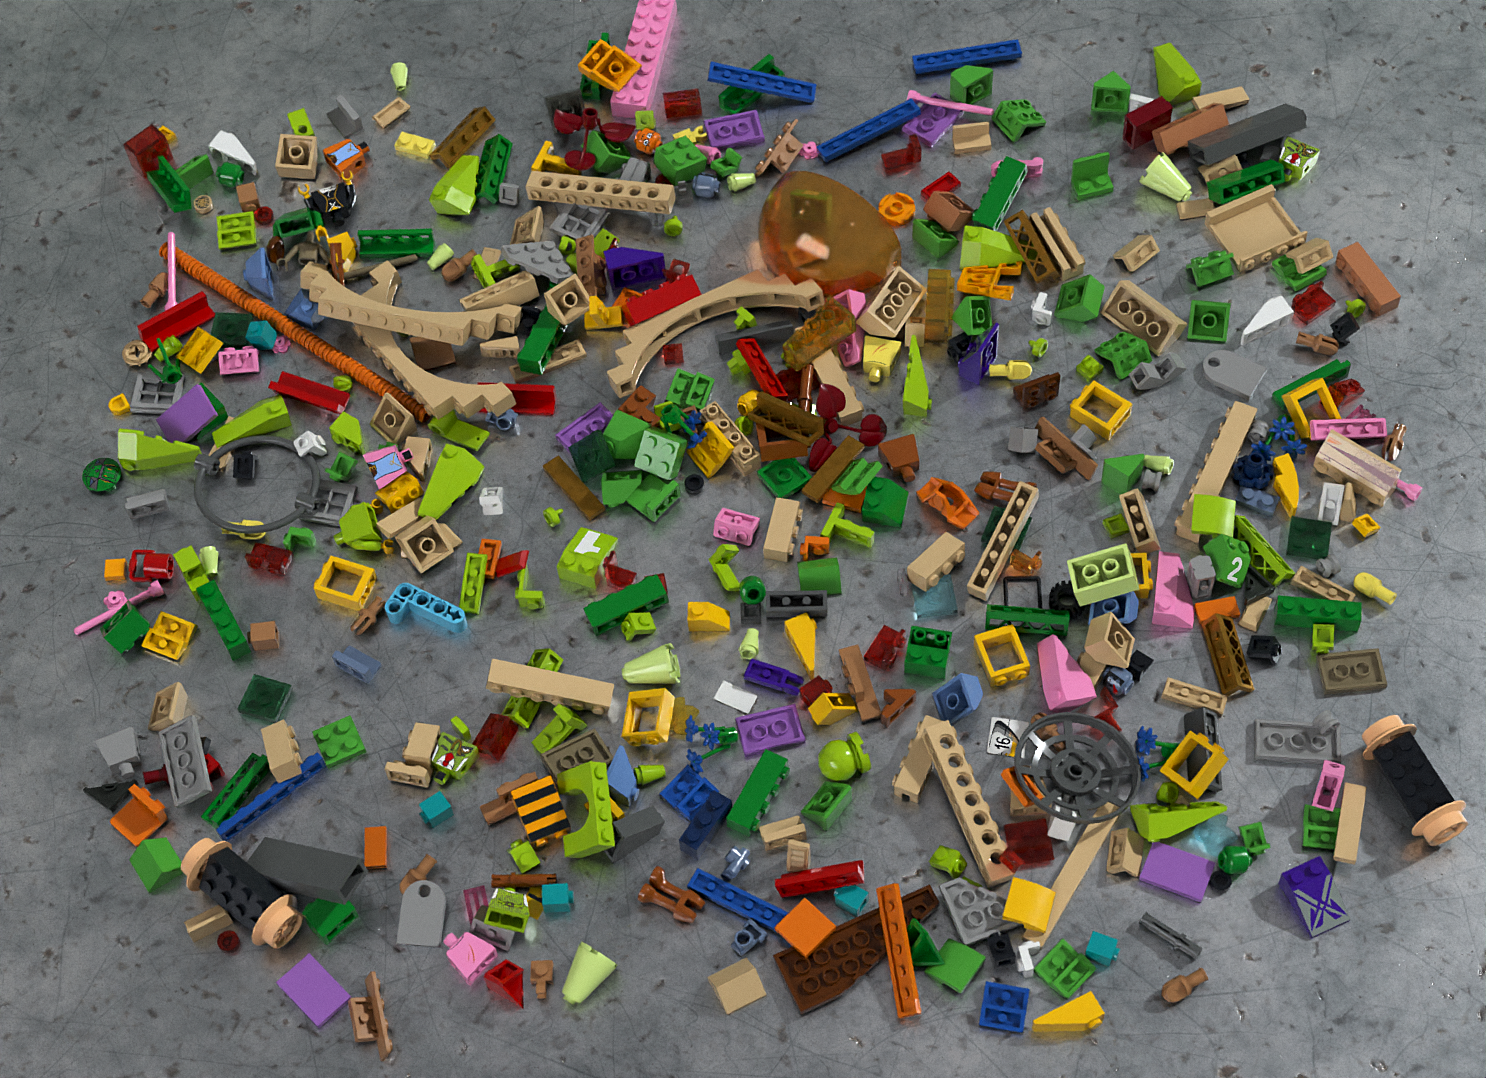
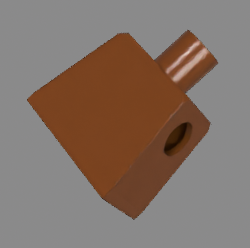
(900, 457)

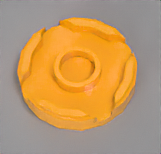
(897, 208)

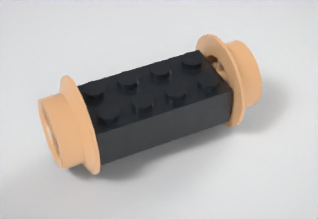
(1414, 780)
(242, 892)

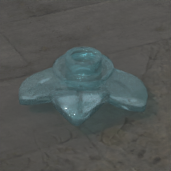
(1218, 835)

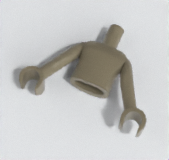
(307, 253)

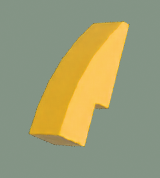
(1286, 483)

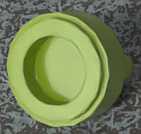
(673, 226)
(563, 245)
(1356, 307)
(1039, 347)
(343, 383)
(744, 424)
(552, 516)
(1168, 792)

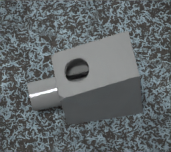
(121, 751)

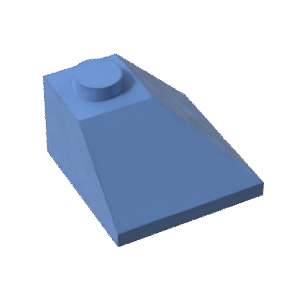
(259, 274)
(304, 311)
(1122, 606)
(958, 698)
(621, 779)

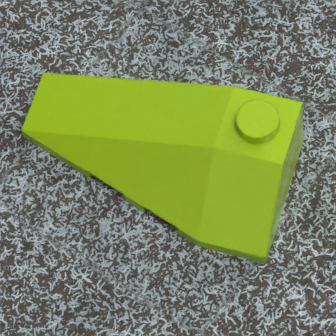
(1175, 75)
(916, 393)
(145, 452)
(452, 475)

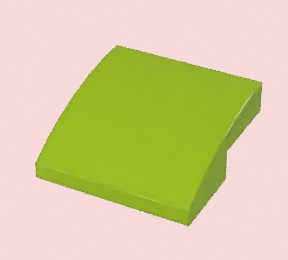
(236, 230)
(1213, 515)

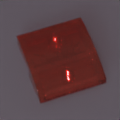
(1029, 840)

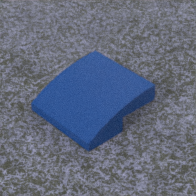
(687, 792)
(1004, 1007)

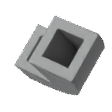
(1151, 375)

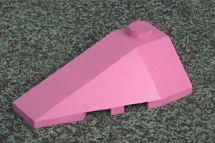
(851, 347)

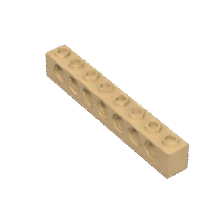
(600, 192)
(945, 733)

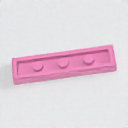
(1350, 428)

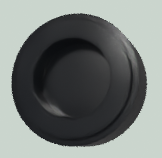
(694, 484)
(1220, 881)

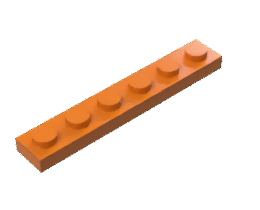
(898, 951)

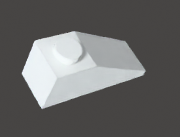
(229, 149)
(1272, 316)
(1059, 828)

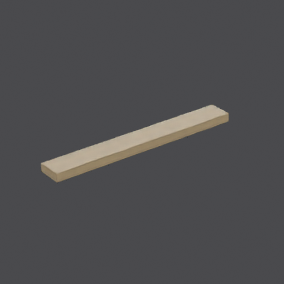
(1075, 870)

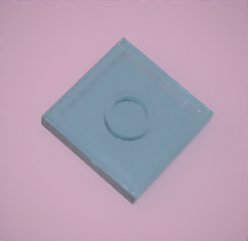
(937, 600)

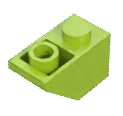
(348, 432)

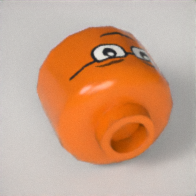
(647, 141)

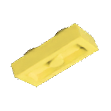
(414, 145)

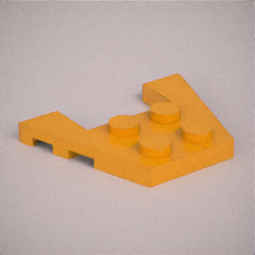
(984, 280)

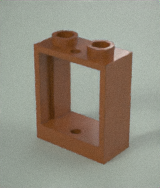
(779, 449)

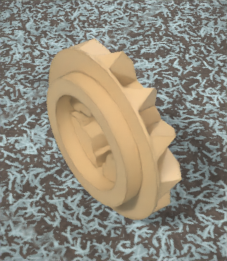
(130, 350)

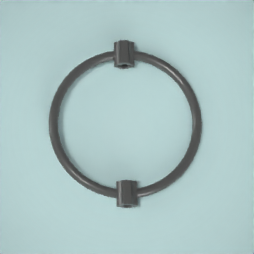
(210, 465)

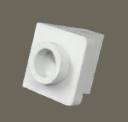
(1039, 314)
(310, 442)
(1024, 960)

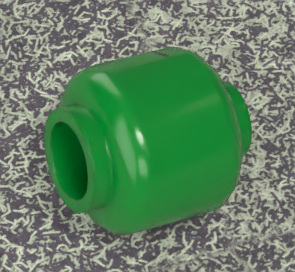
(230, 175)
(752, 590)
(1234, 859)

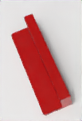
(176, 320)
(761, 368)
(310, 392)
(531, 398)
(820, 879)

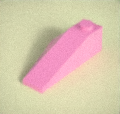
(1172, 595)
(1062, 678)

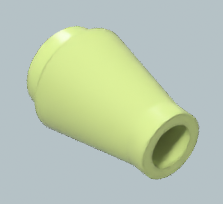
(399, 74)
(740, 180)
(440, 256)
(1159, 463)
(209, 560)
(749, 647)

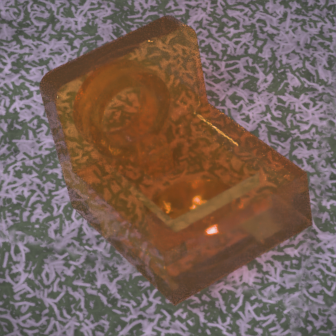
(1025, 563)

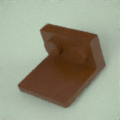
(1038, 390)

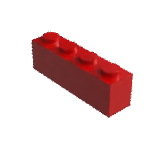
(660, 300)

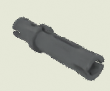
(1170, 935)

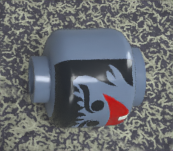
(706, 185)
(1118, 680)

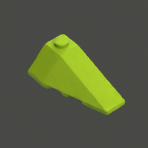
(457, 187)
(990, 248)
(260, 419)
(1163, 822)

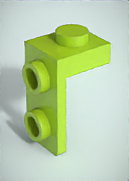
(719, 563)
(528, 599)

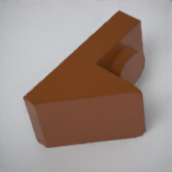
(899, 702)

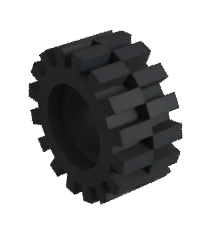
(1061, 590)

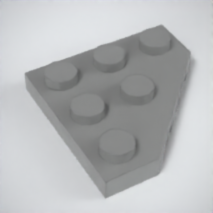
(538, 259)
(974, 910)

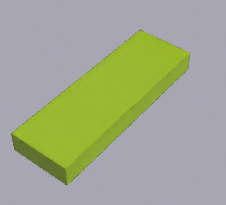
(473, 583)

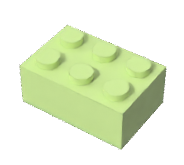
(1103, 574)

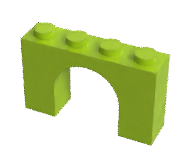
(598, 830)

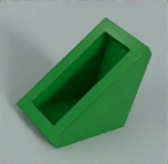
(921, 946)

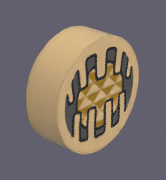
(203, 204)

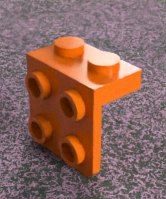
(139, 816)

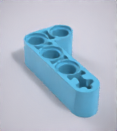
(451, 617)

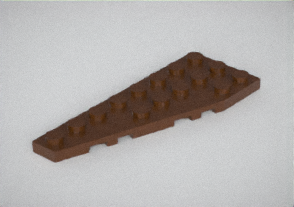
(845, 954)

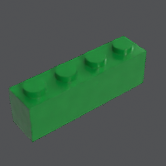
(1245, 181)
(1000, 194)
(540, 343)
(632, 599)
(1309, 611)
(223, 620)
(757, 793)

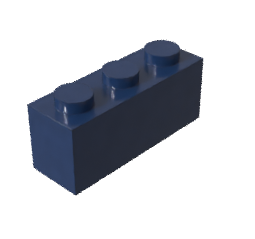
(705, 825)

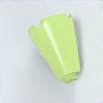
(1166, 179)
(653, 667)
(586, 973)

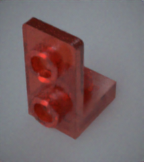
(904, 156)
(1343, 390)
(616, 576)

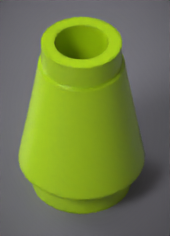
(171, 346)
(648, 773)

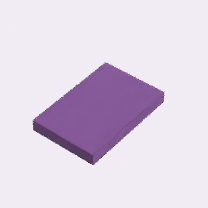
(932, 122)
(734, 130)
(187, 416)
(594, 419)
(770, 730)
(1177, 871)
(313, 990)

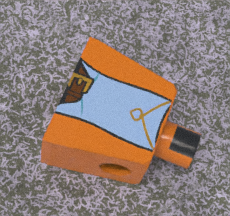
(346, 157)

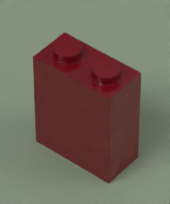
(1145, 119)

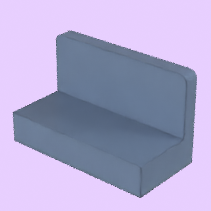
(356, 663)

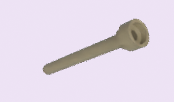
(365, 270)

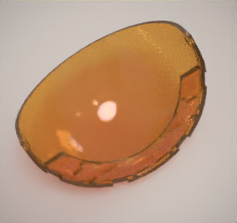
(825, 234)

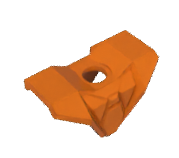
(962, 510)

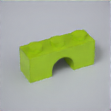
(191, 569)

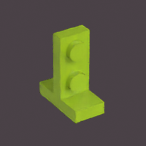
(489, 273)
(846, 528)
(558, 729)

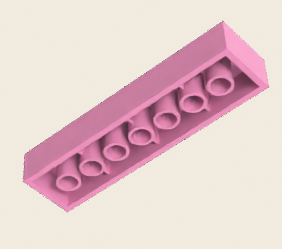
(648, 46)

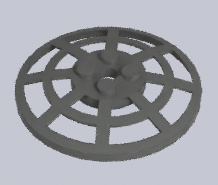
(1079, 760)

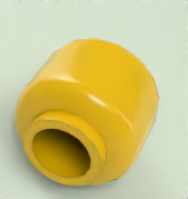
(747, 402)

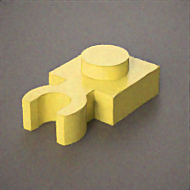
(692, 136)

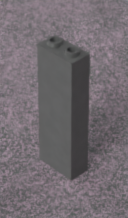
(1247, 134)
(308, 870)

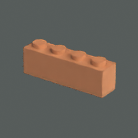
(1193, 125)
(1367, 279)

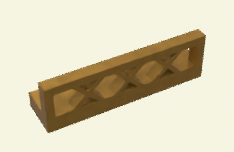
(463, 136)
(1038, 246)
(790, 416)
(1224, 654)

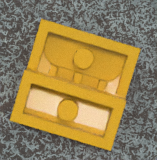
(199, 350)
(712, 451)
(169, 635)
(1029, 904)

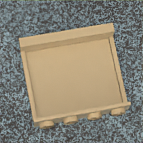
(1254, 228)

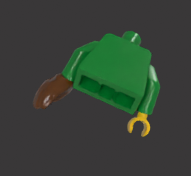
(292, 224)

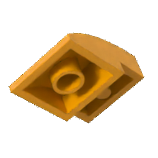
(608, 66)

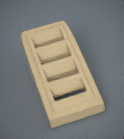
(501, 348)
(1348, 505)
(798, 856)

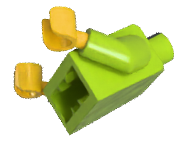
(360, 529)

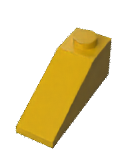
(802, 637)
(1073, 1016)

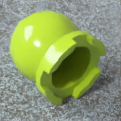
(841, 758)

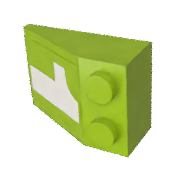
(584, 557)

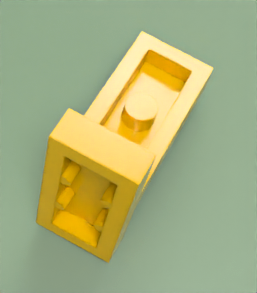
(548, 161)
(601, 316)

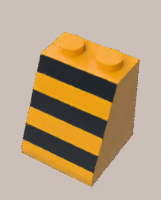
(541, 811)

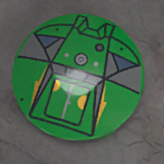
(101, 474)

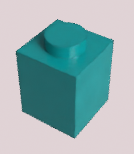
(261, 335)
(435, 810)
(557, 898)
(851, 899)
(1102, 949)

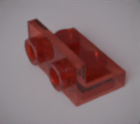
(682, 103)
(1312, 303)
(791, 382)
(269, 558)
(885, 646)
(495, 735)

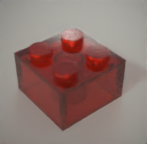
(145, 149)

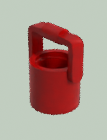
(154, 566)

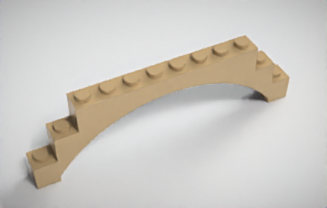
(747, 291)
(448, 327)
(436, 393)

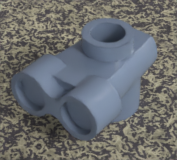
(505, 420)
(738, 861)
(751, 935)

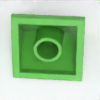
(1111, 94)
(195, 170)
(933, 237)
(973, 314)
(1208, 320)
(1122, 472)
(820, 575)
(828, 804)
(156, 863)

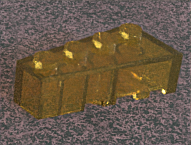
(937, 306)
(819, 334)

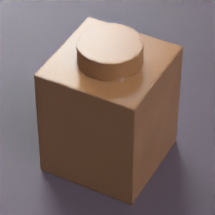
(248, 197)
(263, 635)

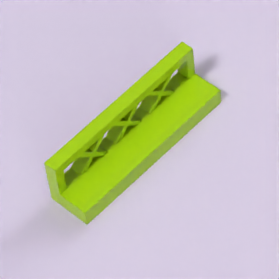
(1270, 556)
(525, 708)

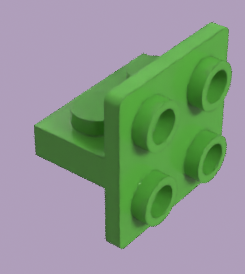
(1212, 267)

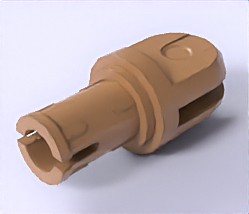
(457, 267)
(157, 288)
(1319, 343)
(1393, 443)
(368, 616)
(1048, 731)
(417, 874)
(1181, 986)

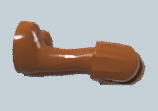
(991, 485)
(682, 913)

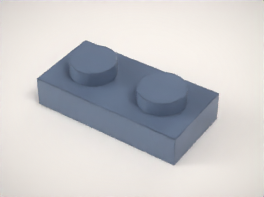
(1257, 500)

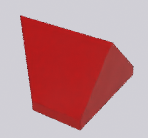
(506, 981)

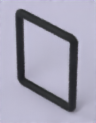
(1022, 578)

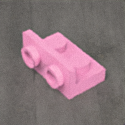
(239, 361)
(735, 526)

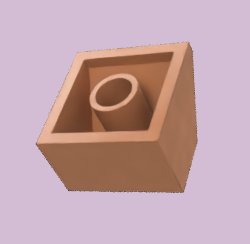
(948, 211)

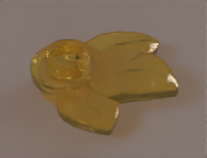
(680, 714)

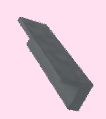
(763, 335)
(1205, 722)

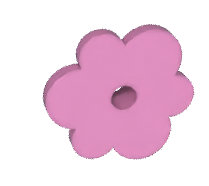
(809, 150)
(281, 344)
(114, 599)

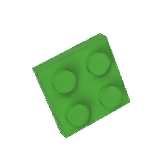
(339, 741)

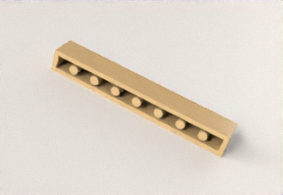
(1218, 463)

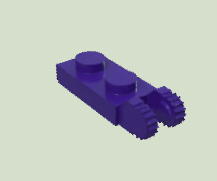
(772, 677)

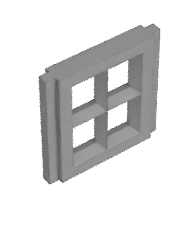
(565, 214)
(153, 408)
(336, 487)

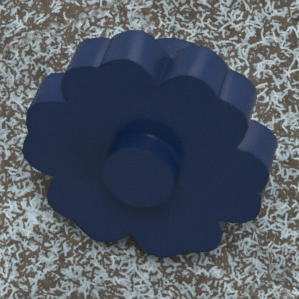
(1253, 471)

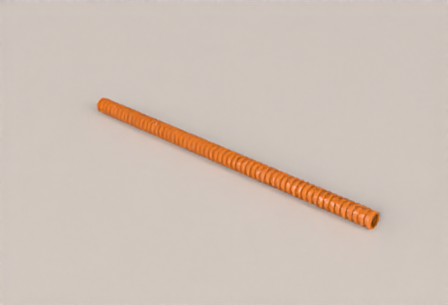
(294, 331)

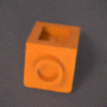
(814, 545)

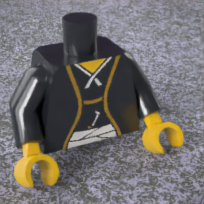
(332, 202)

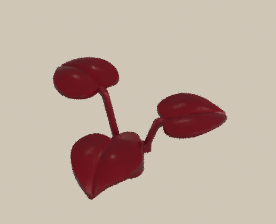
(568, 123)
(829, 402)

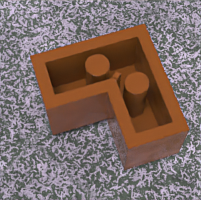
(640, 406)

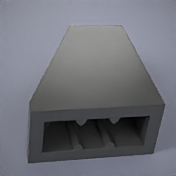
(634, 832)

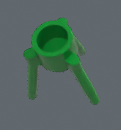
(170, 373)

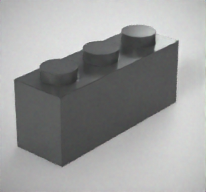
(796, 603)

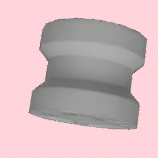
(1259, 431)
(1151, 480)
(1328, 566)
(1326, 723)

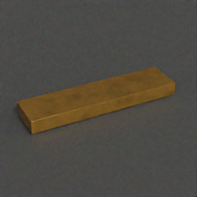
(832, 469)
(574, 488)

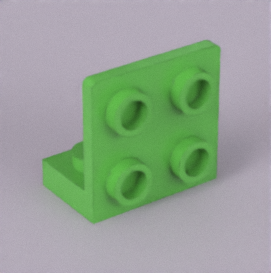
(1015, 116)
(1091, 176)
(1125, 353)
(654, 496)

